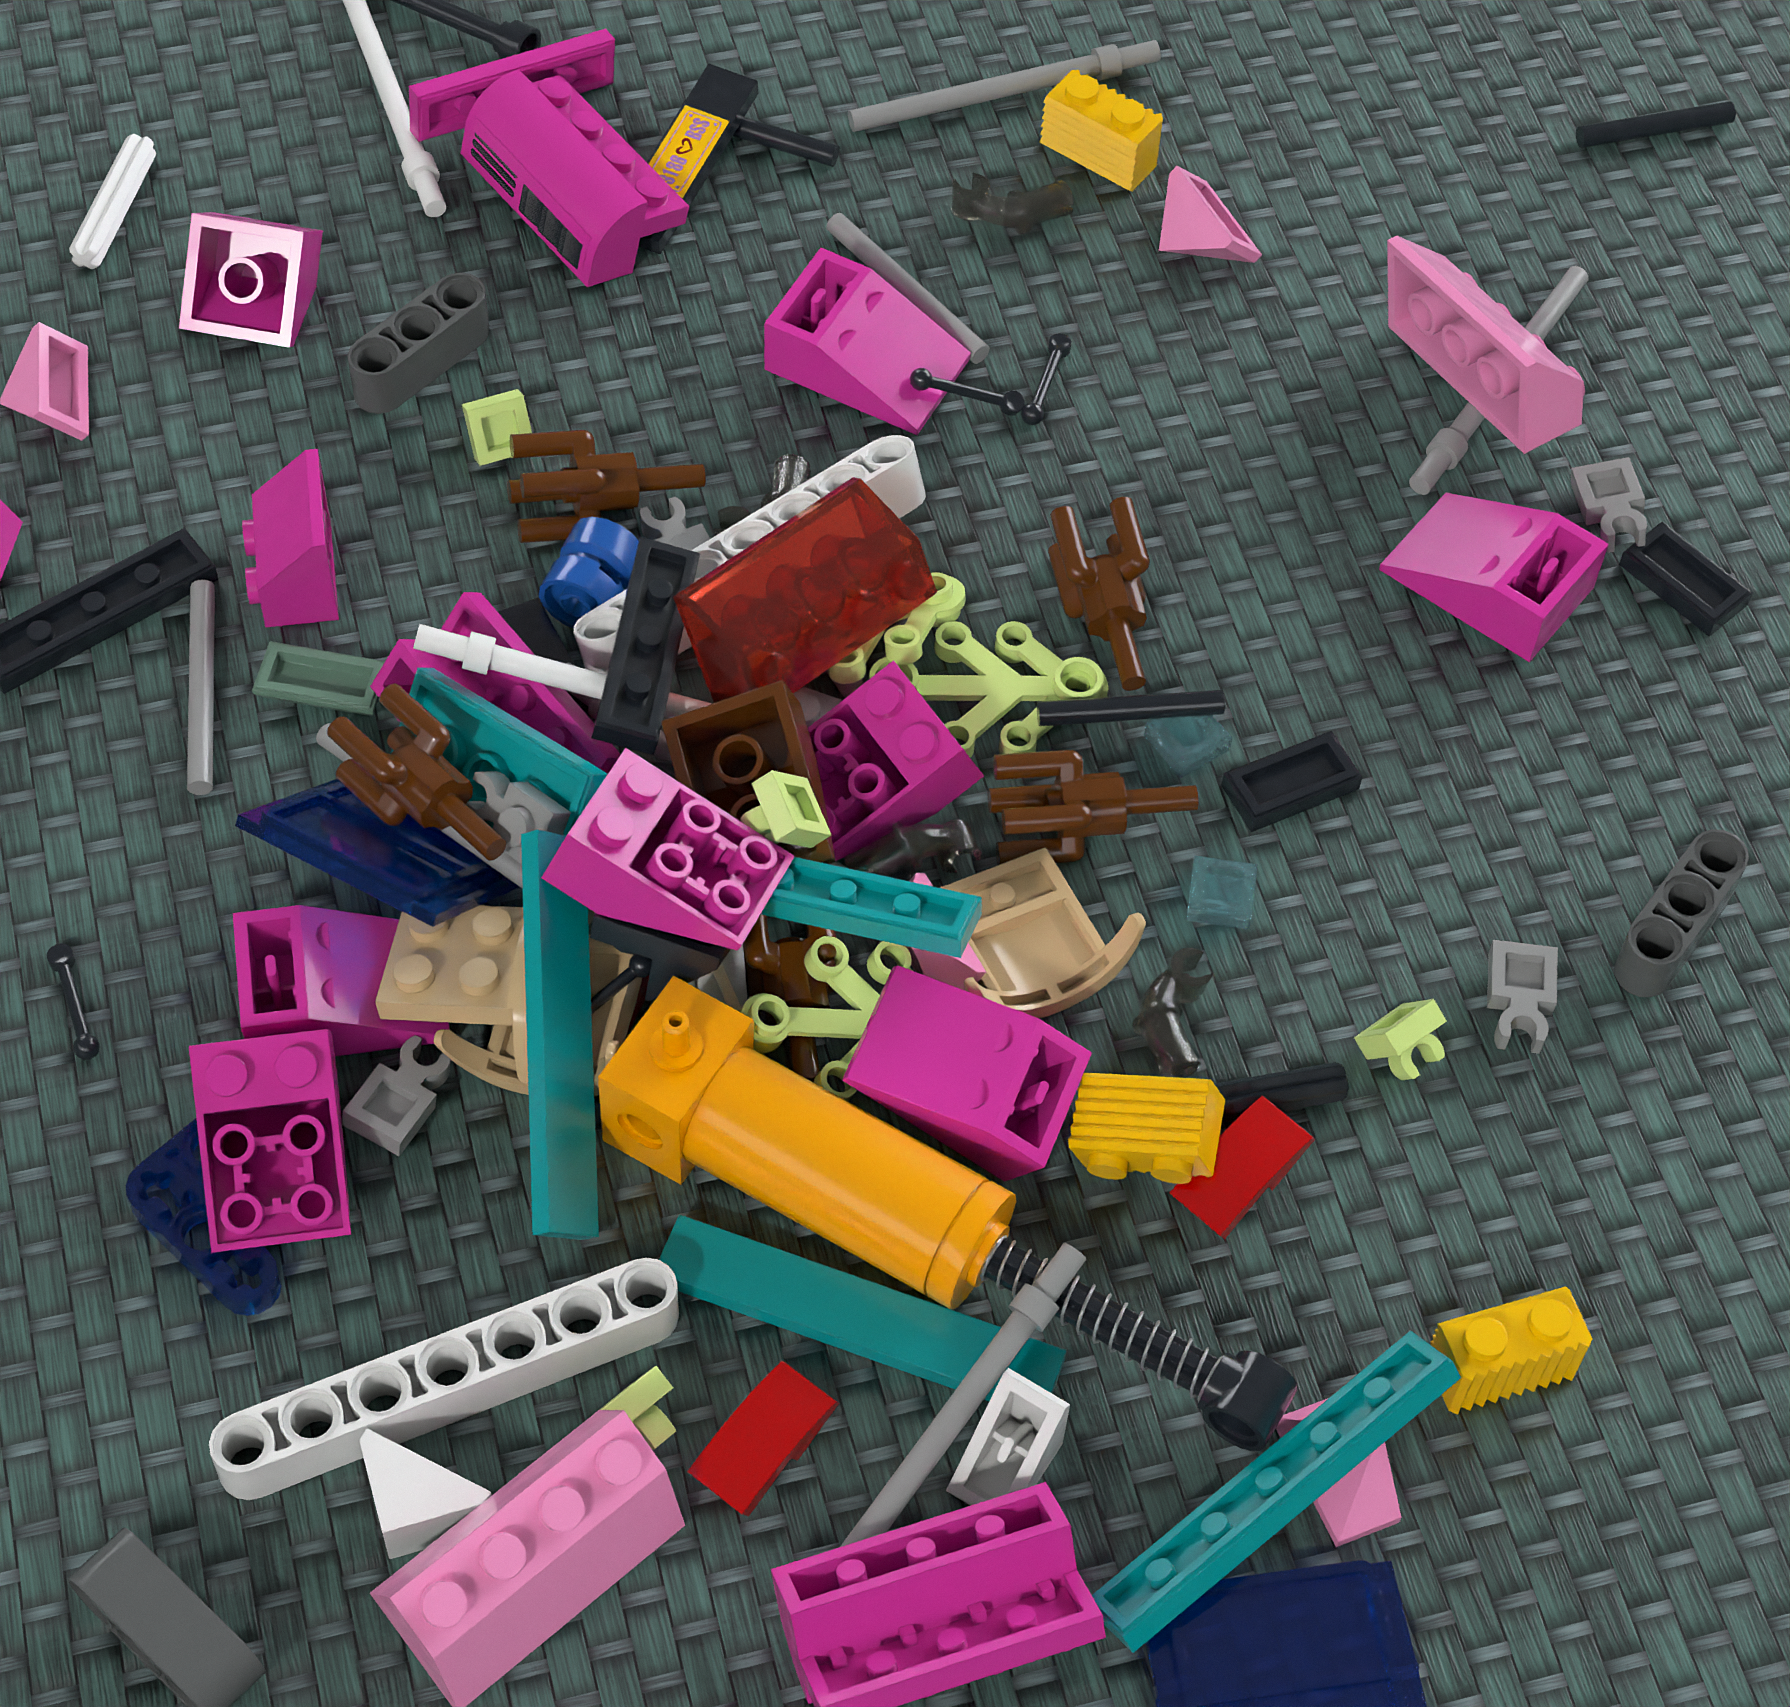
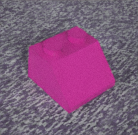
(248, 278)
(292, 546)

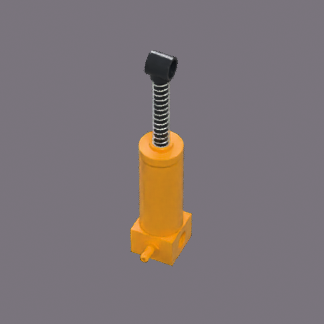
(701, 1096)

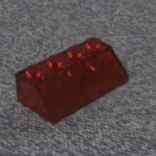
(805, 594)

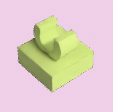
(492, 422)
(787, 811)
(1400, 1032)
(639, 1405)

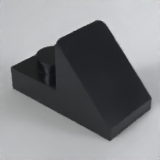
(669, 952)

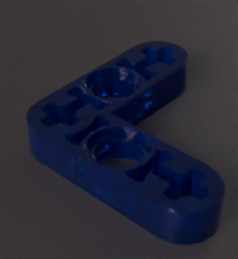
(177, 1168)

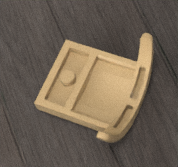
(1038, 938)
(460, 973)
(609, 1028)

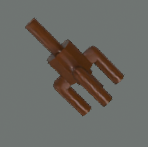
(589, 483)
(1105, 586)
(412, 777)
(1072, 806)
(781, 971)

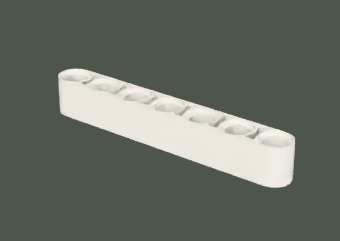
(885, 465)
(428, 1405)

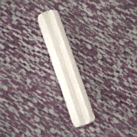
(112, 201)

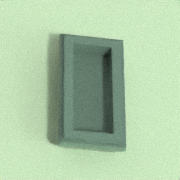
(318, 678)

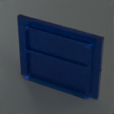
(399, 864)
(1291, 1642)

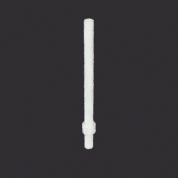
(418, 164)
(482, 653)

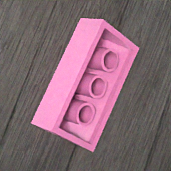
(1480, 347)
(532, 1556)

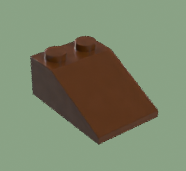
(739, 741)

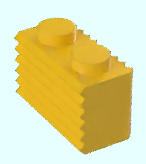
(1101, 129)
(1147, 1126)
(1513, 1348)

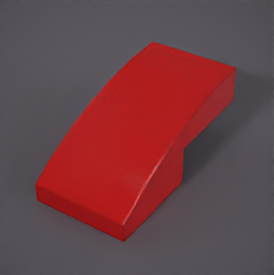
(1249, 1159)
(762, 1437)

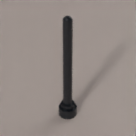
(506, 38)

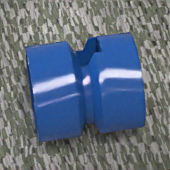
(590, 569)

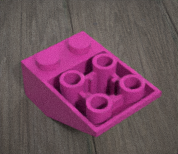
(859, 342)
(1499, 568)
(885, 761)
(666, 858)
(318, 972)
(968, 1072)
(271, 1139)

